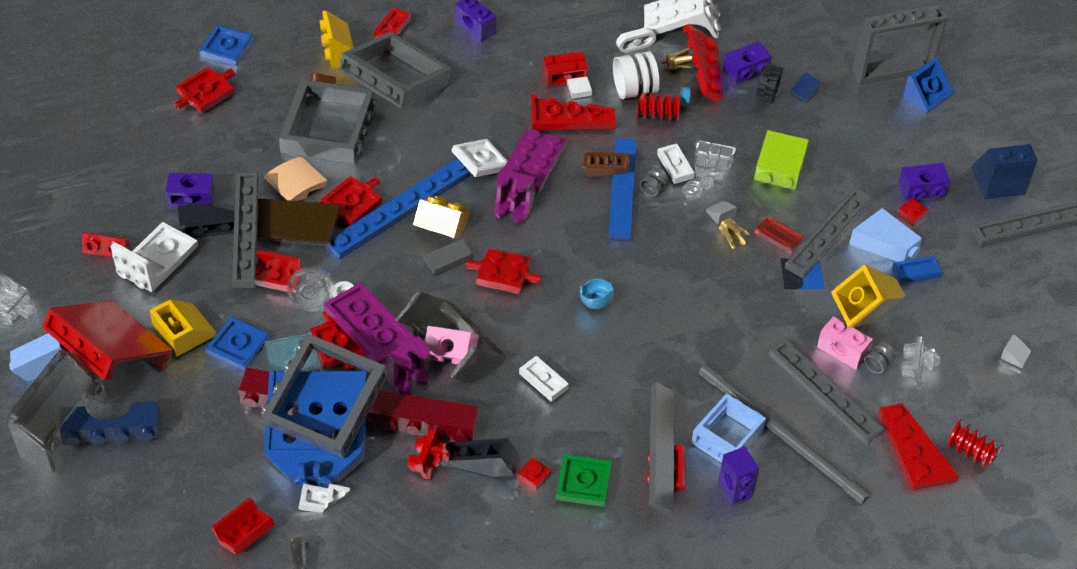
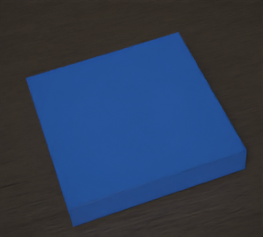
(226, 45)
(238, 343)

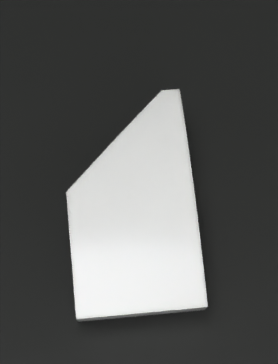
(321, 499)

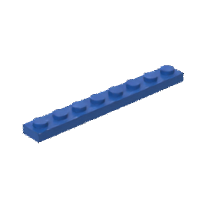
(397, 208)

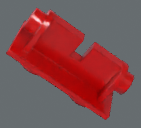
(101, 244)

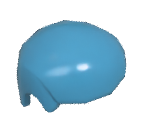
(597, 293)

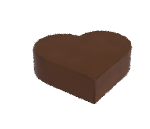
(322, 78)

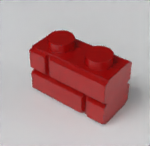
(563, 67)

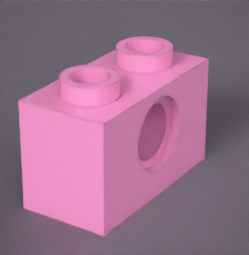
(439, 339)
(844, 342)

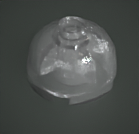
(310, 287)

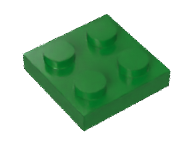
(583, 480)

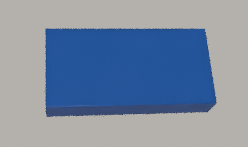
(917, 269)

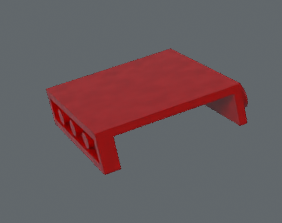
(104, 336)

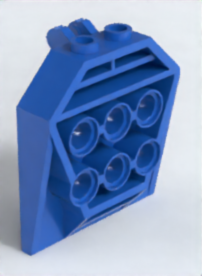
(316, 389)

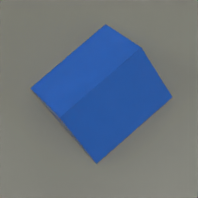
(927, 86)

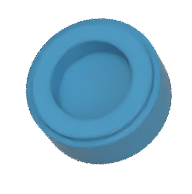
(684, 97)

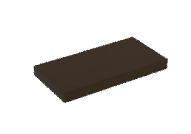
(297, 222)

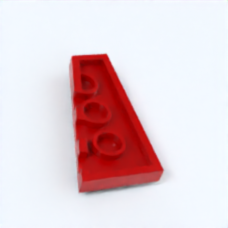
(707, 62)
(569, 116)
(917, 454)

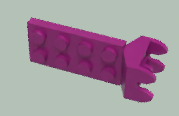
(526, 173)
(380, 336)

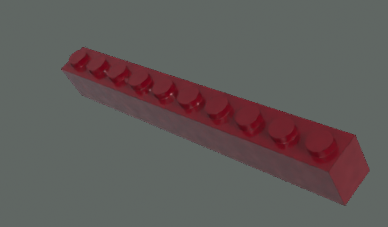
(388, 411)

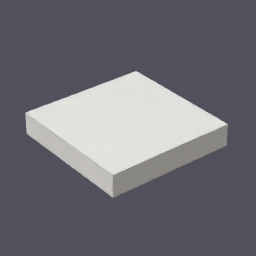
(479, 157)

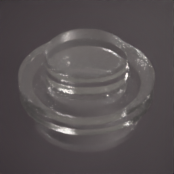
(692, 190)

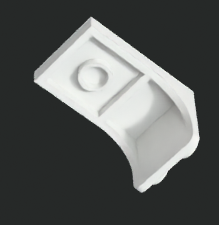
(671, 14)
(154, 257)

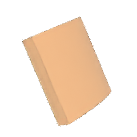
(295, 179)

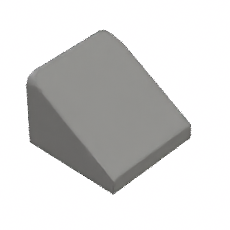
(722, 211)
(1016, 352)

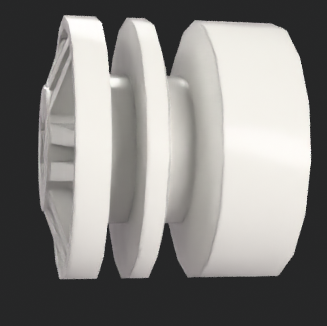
(635, 75)

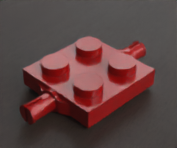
(204, 89)
(354, 198)
(503, 271)
(334, 334)

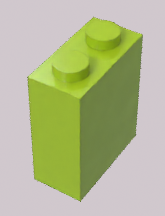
(781, 159)

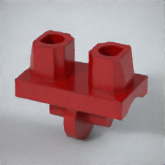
(431, 454)

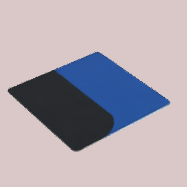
(811, 281)

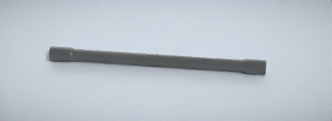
(850, 486)

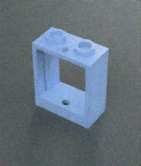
(733, 407)

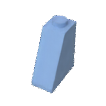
(886, 237)
(34, 356)

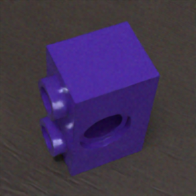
(475, 19)
(746, 62)
(924, 181)
(189, 189)
(738, 475)

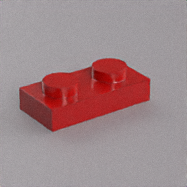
(393, 22)

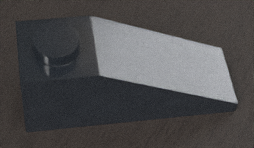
(205, 220)
(485, 457)

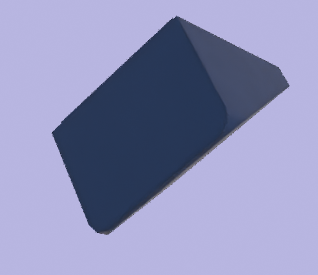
(806, 87)

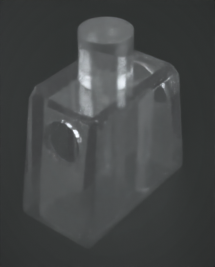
(712, 163)
(14, 302)

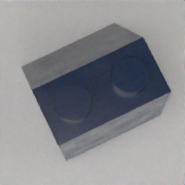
(1005, 171)

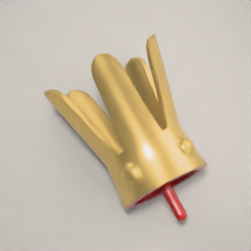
(678, 60)
(730, 229)

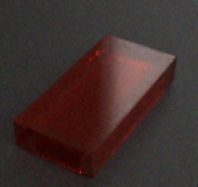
(779, 235)

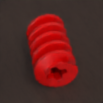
(658, 106)
(973, 445)

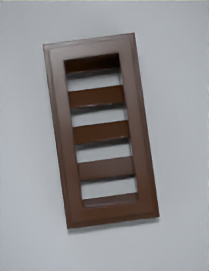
(597, 163)

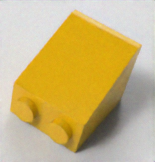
(866, 296)

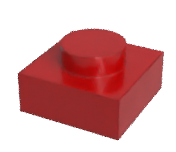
(913, 211)
(534, 474)

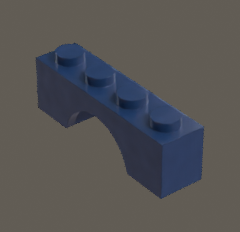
(139, 423)

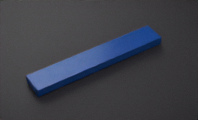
(622, 193)

